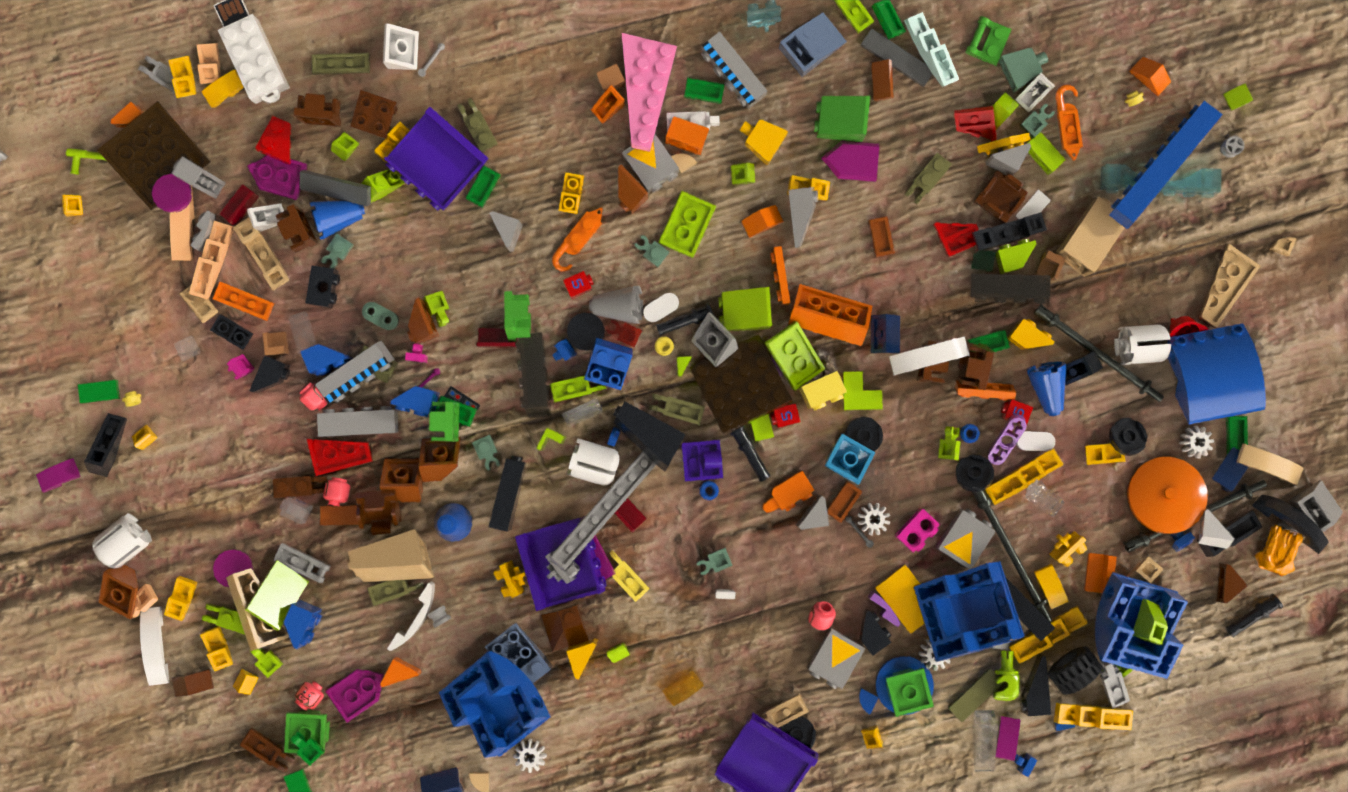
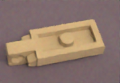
(786, 711)

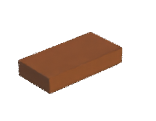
(882, 80)
(881, 236)
(843, 501)
(338, 515)

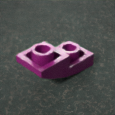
(57, 475)
(1007, 738)

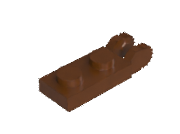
(296, 486)
(265, 749)

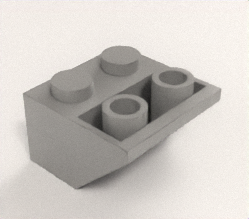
(1318, 505)

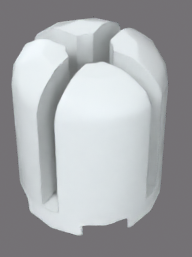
(1130, 353)
(593, 463)
(120, 542)

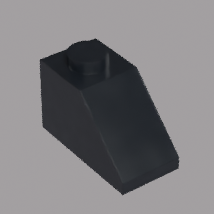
(1082, 367)
(270, 373)

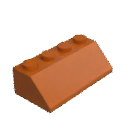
(831, 315)

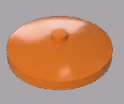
(1167, 495)

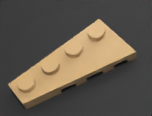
(1228, 283)

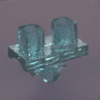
(763, 17)

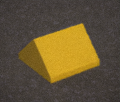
(579, 655)

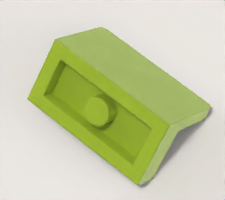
(1045, 154)
(549, 433)

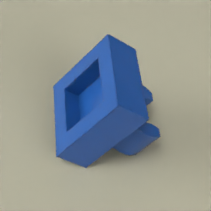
(564, 351)
(1182, 540)
(1025, 764)

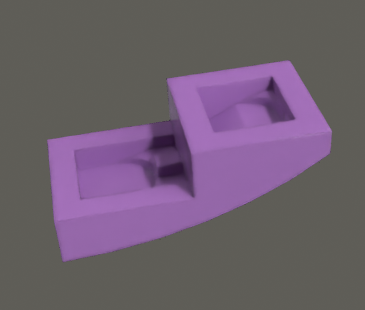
(887, 612)

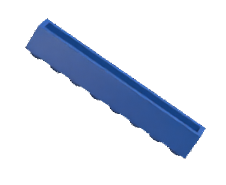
(1165, 165)

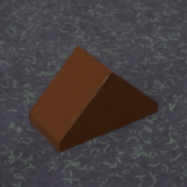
(1229, 583)
(192, 683)

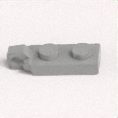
(1113, 685)

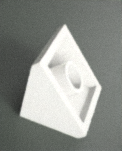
(400, 48)

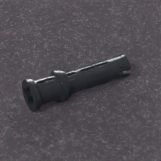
(694, 316)
(746, 445)
(1261, 611)

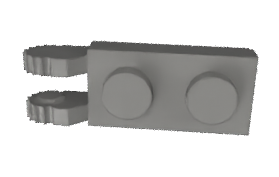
(161, 73)

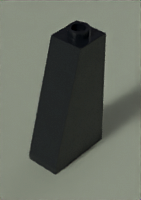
(650, 434)
(508, 494)

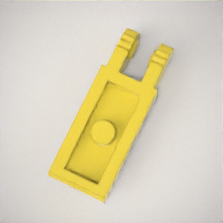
(628, 579)

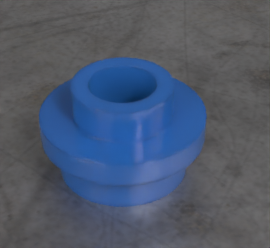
(975, 431)
(713, 495)

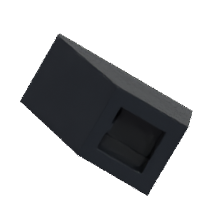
(872, 634)

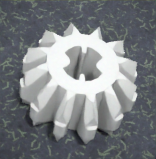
(1189, 439)
(873, 526)
(929, 658)
(531, 749)

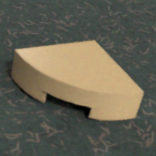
(684, 161)
(1283, 246)
(480, 780)

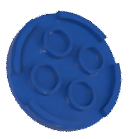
(893, 665)

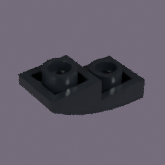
(231, 331)

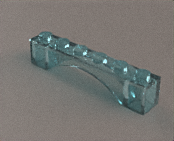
(1202, 182)

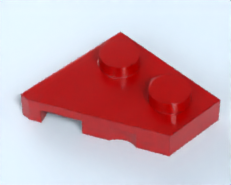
(977, 122)
(276, 140)
(955, 236)

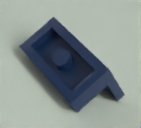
(885, 333)
(1229, 471)
(442, 781)

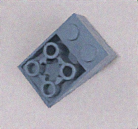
(811, 44)
(521, 651)

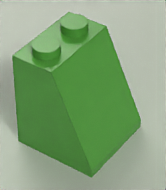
(842, 118)

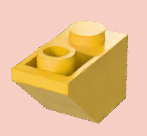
(1027, 336)

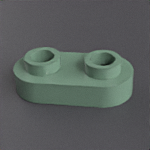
(380, 315)

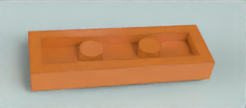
(780, 276)
(243, 301)
(993, 390)

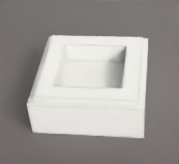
(725, 594)

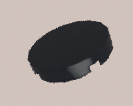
(584, 329)
(866, 432)
(1128, 436)
(974, 473)
(801, 730)

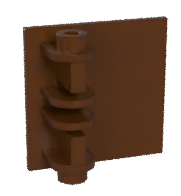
(373, 114)

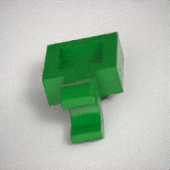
(309, 750)

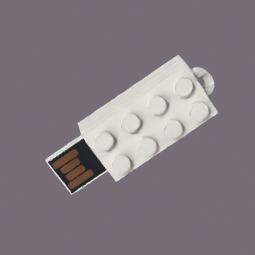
(250, 52)

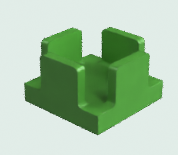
(516, 316)
(445, 421)
(908, 691)
(309, 724)

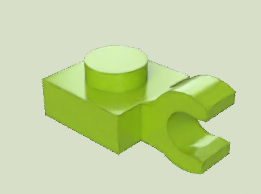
(437, 305)
(949, 447)
(267, 662)

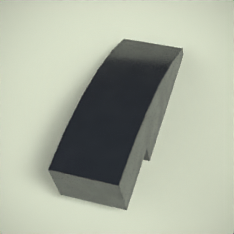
(1239, 528)

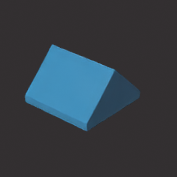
(849, 459)

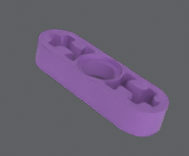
(1019, 430)

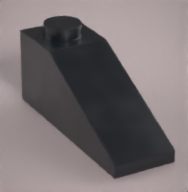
(105, 446)
(1036, 692)

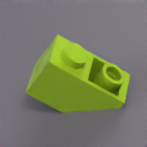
(383, 183)
(1014, 257)
(1150, 623)

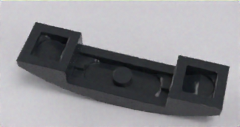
(1009, 231)
(1295, 518)

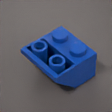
(322, 359)
(608, 363)
(417, 399)
(301, 622)

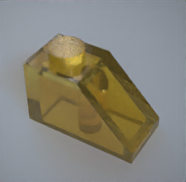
(683, 687)

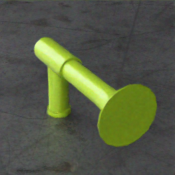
(77, 154)

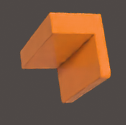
(686, 135)
(1099, 571)

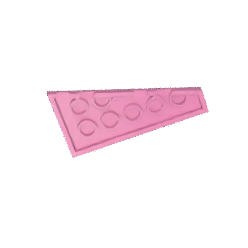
(646, 78)

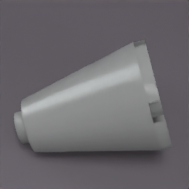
(619, 305)

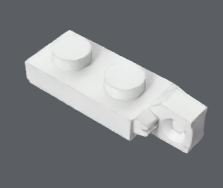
(699, 118)

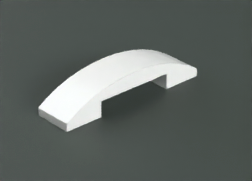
(929, 355)
(427, 598)
(152, 646)

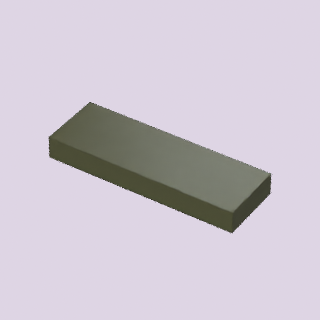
(340, 63)
(975, 695)

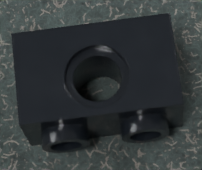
(318, 276)

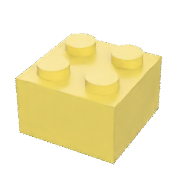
(822, 390)

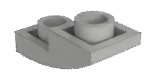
(205, 223)

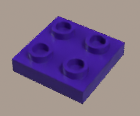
(702, 460)

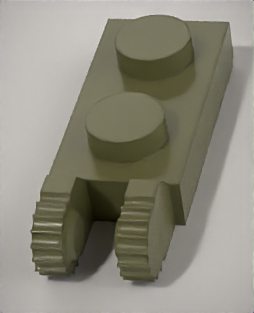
(478, 127)
(929, 176)
(679, 409)
(390, 590)

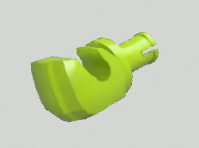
(1008, 675)

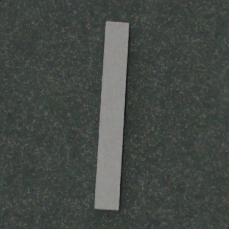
(602, 511)

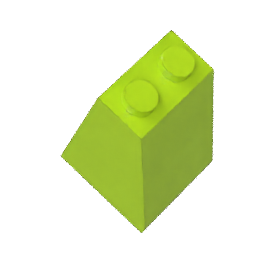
(746, 309)

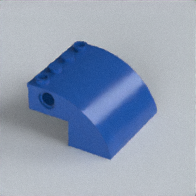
(1217, 373)
(968, 611)
(1116, 624)
(496, 704)

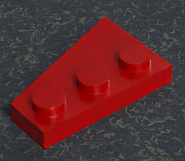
(337, 455)

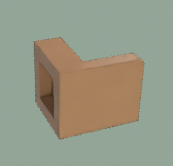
(611, 76)
(1051, 265)
(275, 344)

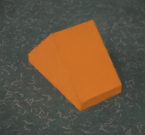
(1151, 75)
(608, 104)
(126, 115)
(762, 221)
(399, 671)

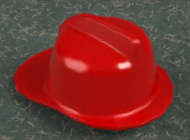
(1185, 325)

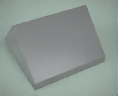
(1008, 160)
(508, 228)
(714, 340)
(815, 515)

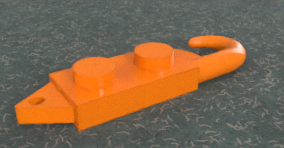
(1068, 123)
(578, 237)

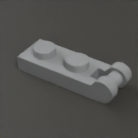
(301, 562)

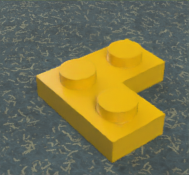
(1005, 143)

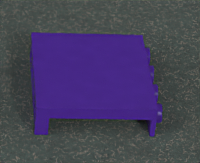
(436, 159)
(549, 592)
(765, 759)

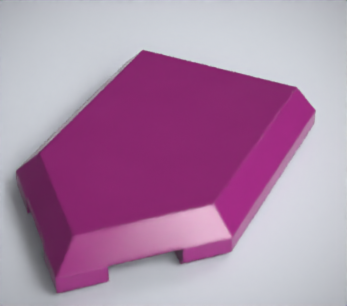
(853, 160)
(277, 176)
(356, 693)

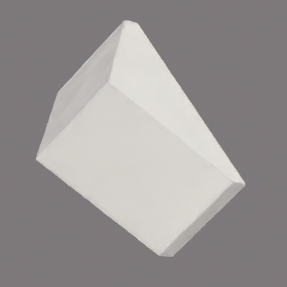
(1035, 92)
(264, 216)
(1213, 532)

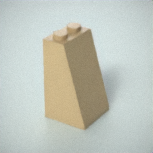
(1091, 238)
(392, 559)

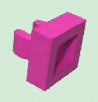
(416, 355)
(240, 366)

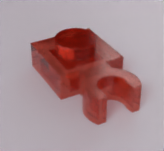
(627, 334)

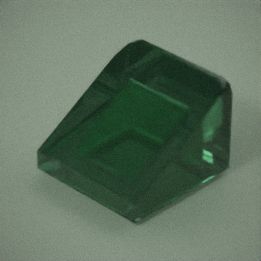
(983, 260)

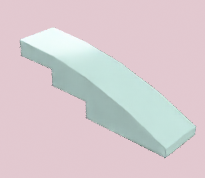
(931, 51)

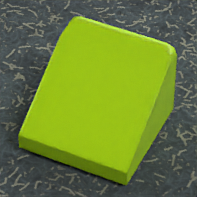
(1238, 97)
(344, 146)
(743, 173)
(682, 363)
(618, 652)

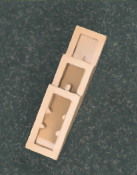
(182, 233)
(212, 259)

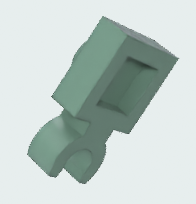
(1036, 122)
(338, 248)
(654, 252)
(485, 449)
(717, 560)

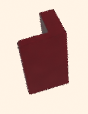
(238, 205)
(493, 338)
(630, 515)

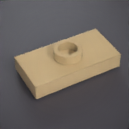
(201, 307)

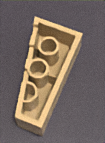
(258, 634)

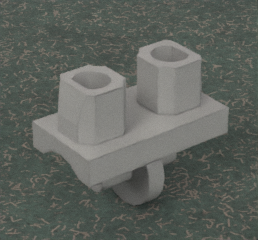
(567, 575)

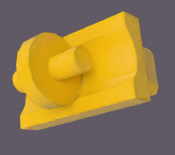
(1066, 546)
(512, 577)

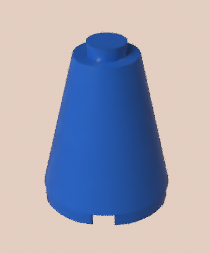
(335, 216)
(1049, 385)
(453, 522)

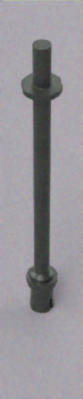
(1054, 321)
(985, 504)
(1144, 539)

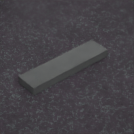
(901, 59)
(335, 188)

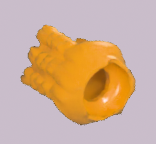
(1279, 551)

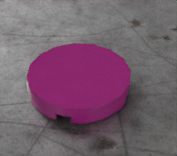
(171, 193)
(230, 563)

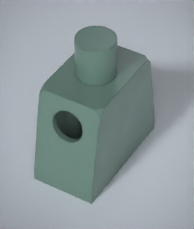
(1022, 67)

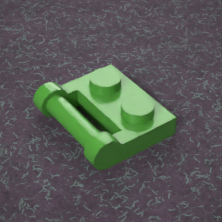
(994, 43)

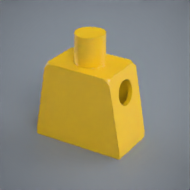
(763, 139)

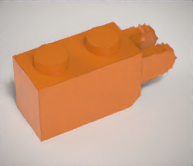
(789, 492)

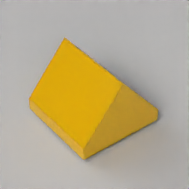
(72, 205)
(143, 437)
(245, 682)
(872, 737)

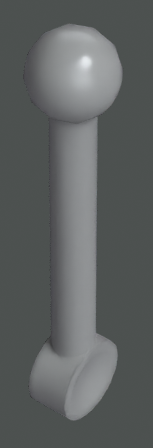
(422, 72)

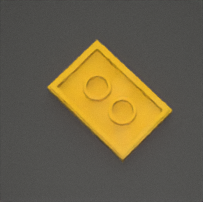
(900, 595)

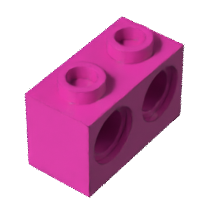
(913, 526)

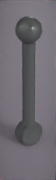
(869, 543)

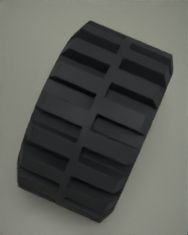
(1075, 670)

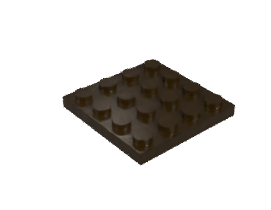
(150, 150)
(741, 386)

